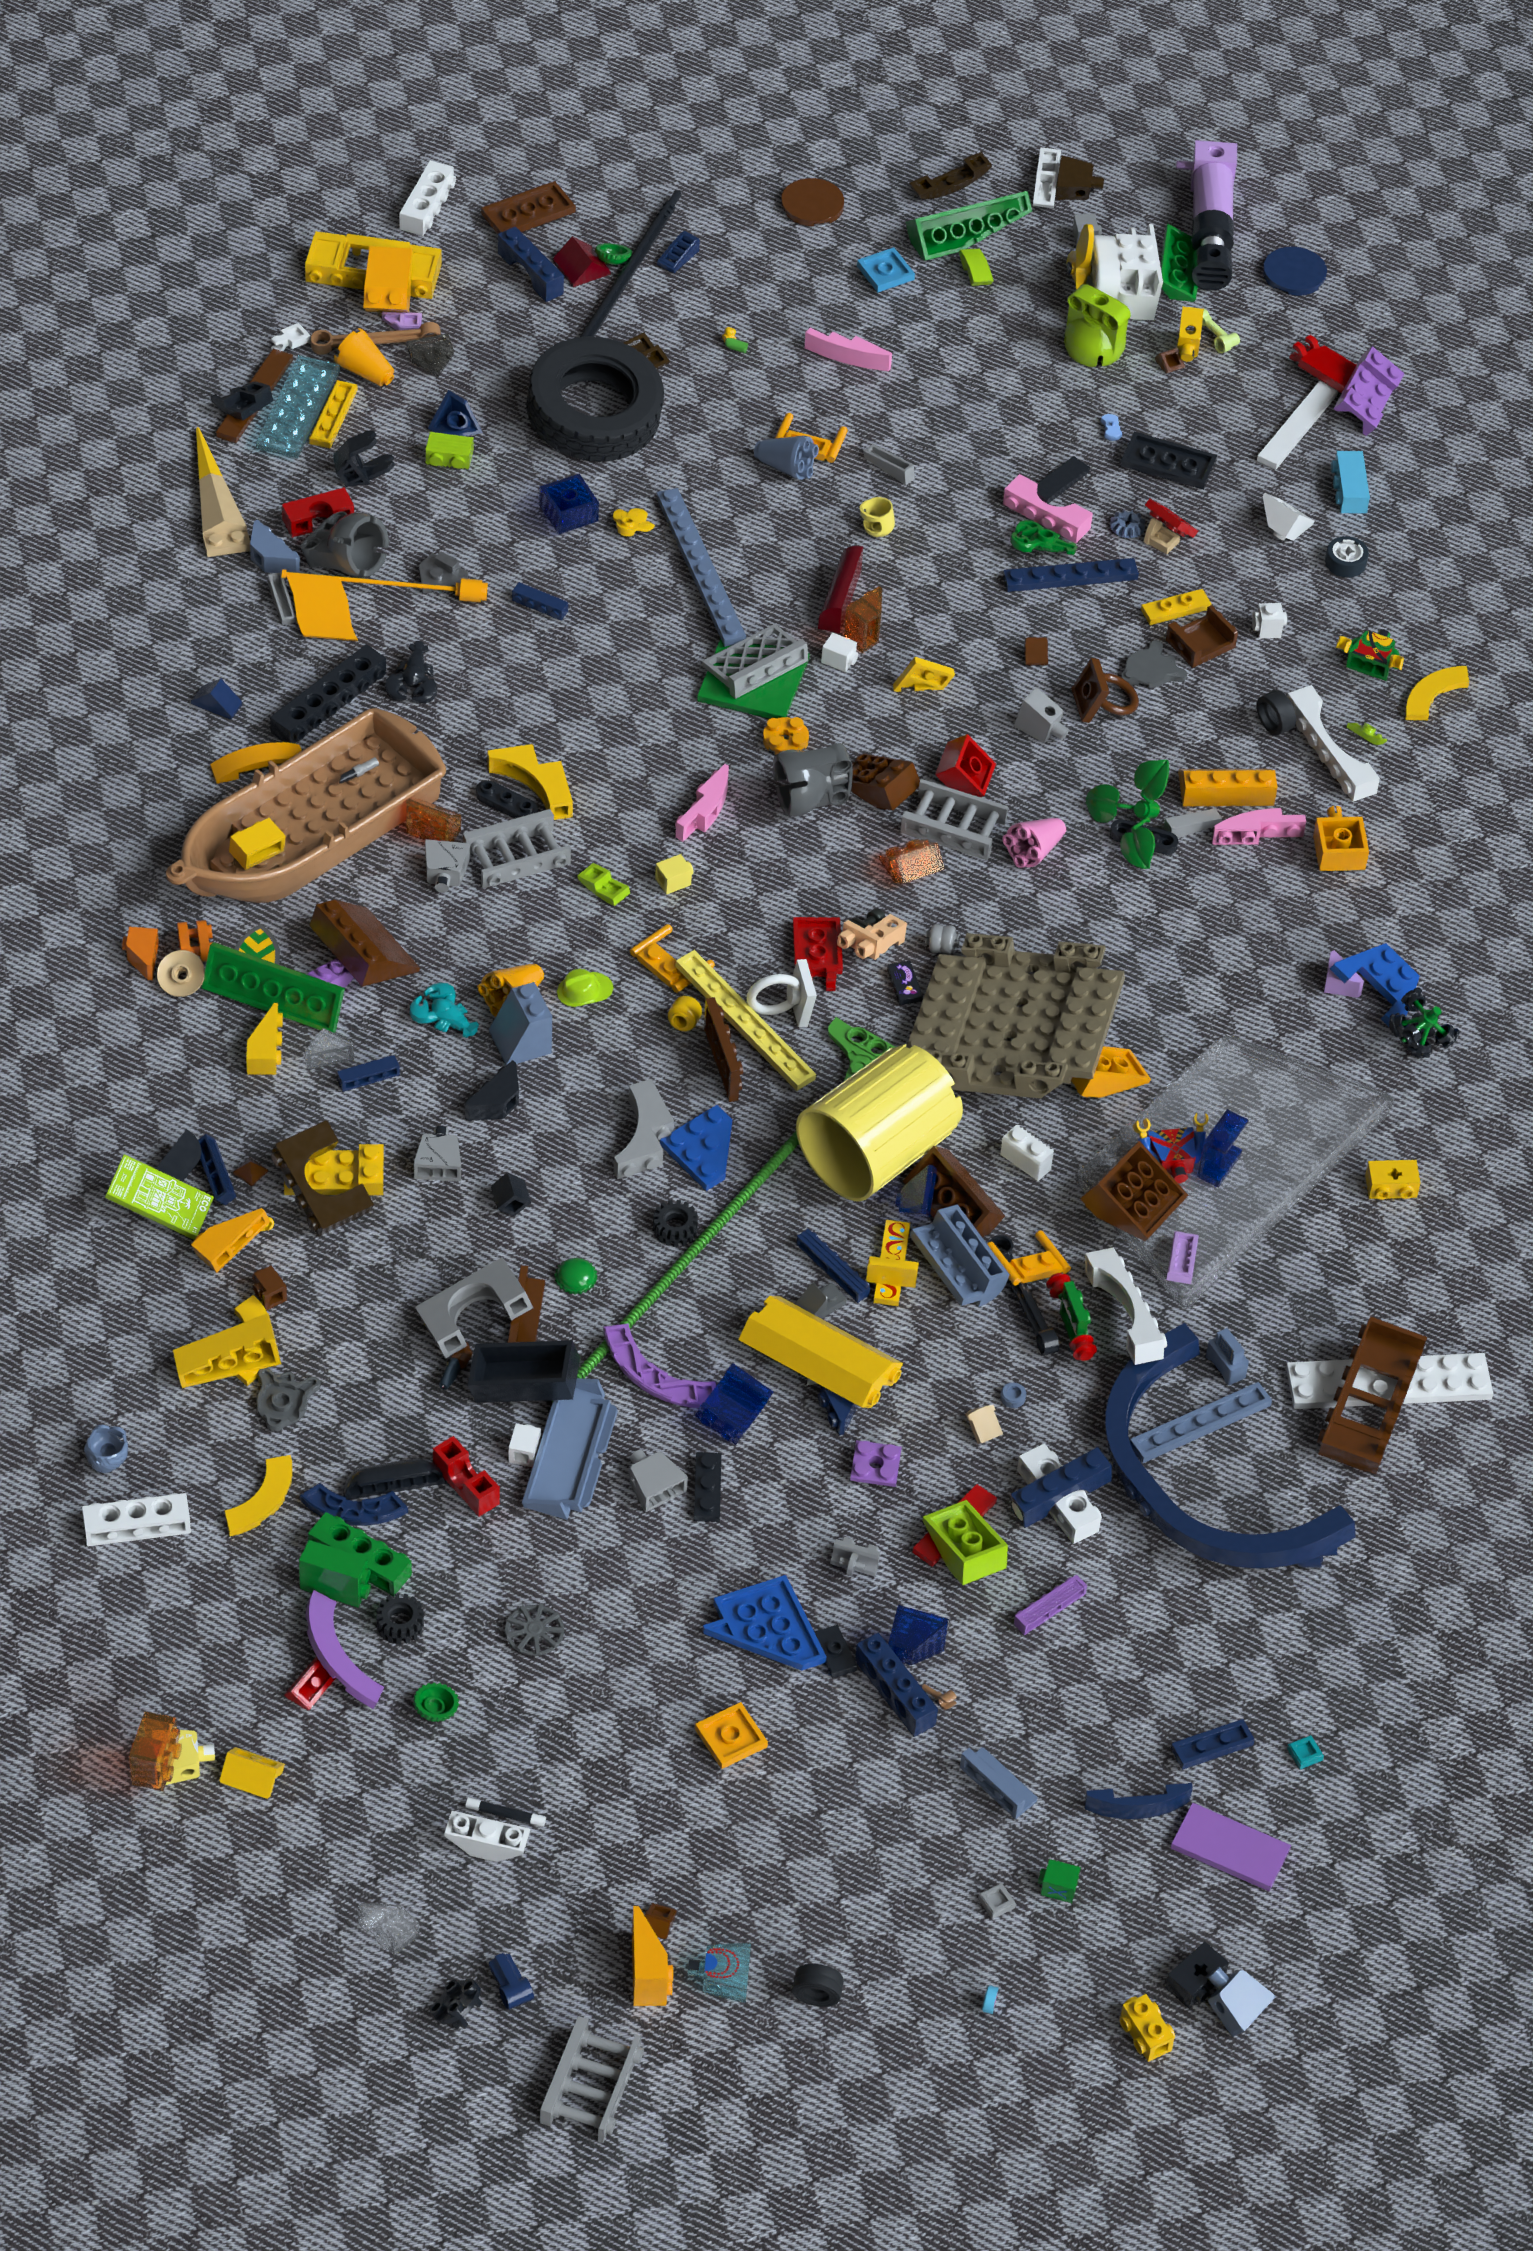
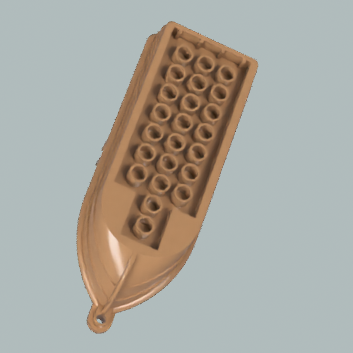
(315, 812)

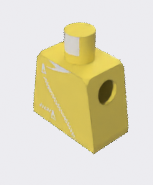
(191, 1754)

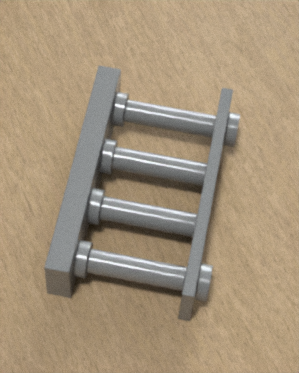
(517, 830)
(947, 835)
(573, 2060)

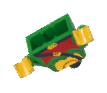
(1371, 653)

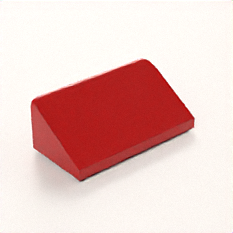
(309, 1685)

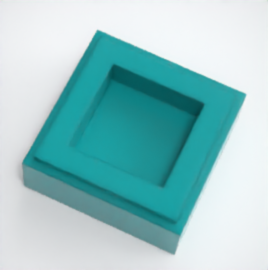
(1305, 1752)

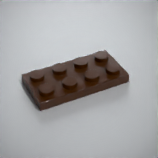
(529, 208)
(722, 1049)

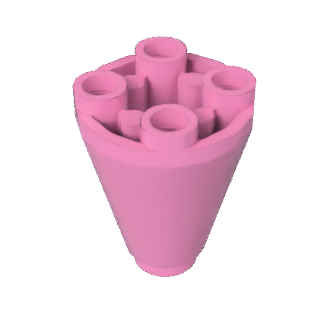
(1033, 840)

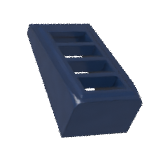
(685, 241)

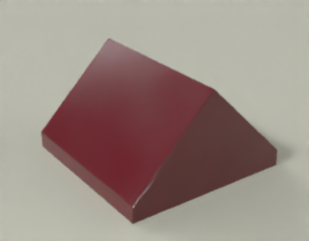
(580, 263)

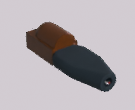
(459, 1361)

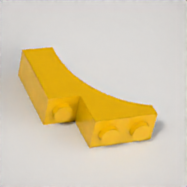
(544, 779)

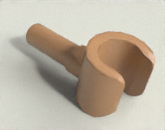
(945, 1700)

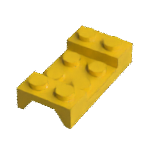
(345, 1169)

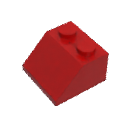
(965, 766)

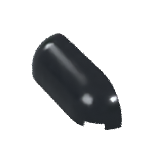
(181, 1157)
(392, 1477)

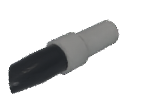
(358, 770)

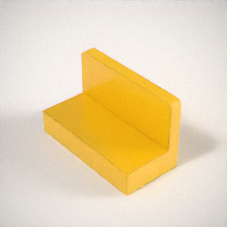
(892, 1272)
(250, 1772)

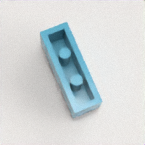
(1350, 482)

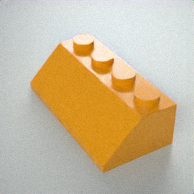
(1228, 787)

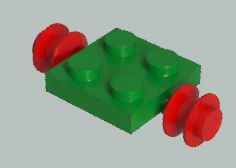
(1073, 1315)

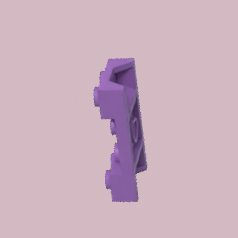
(1369, 388)

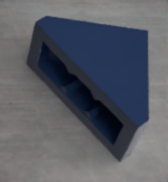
(218, 699)

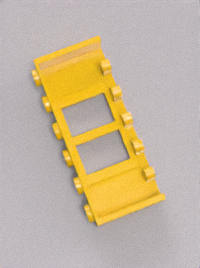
(330, 251)

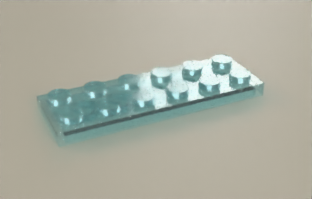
(298, 406)

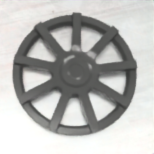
(534, 1629)

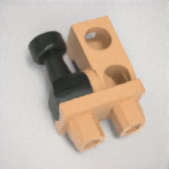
(873, 934)

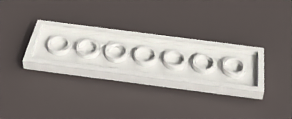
(1435, 1380)

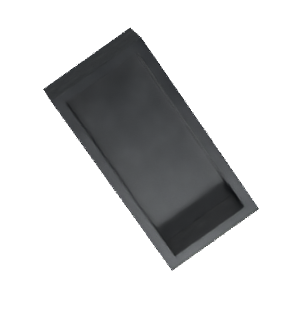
(524, 1371)

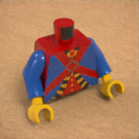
(1175, 1148)

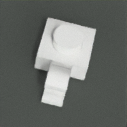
(291, 336)

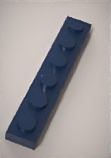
(1070, 574)

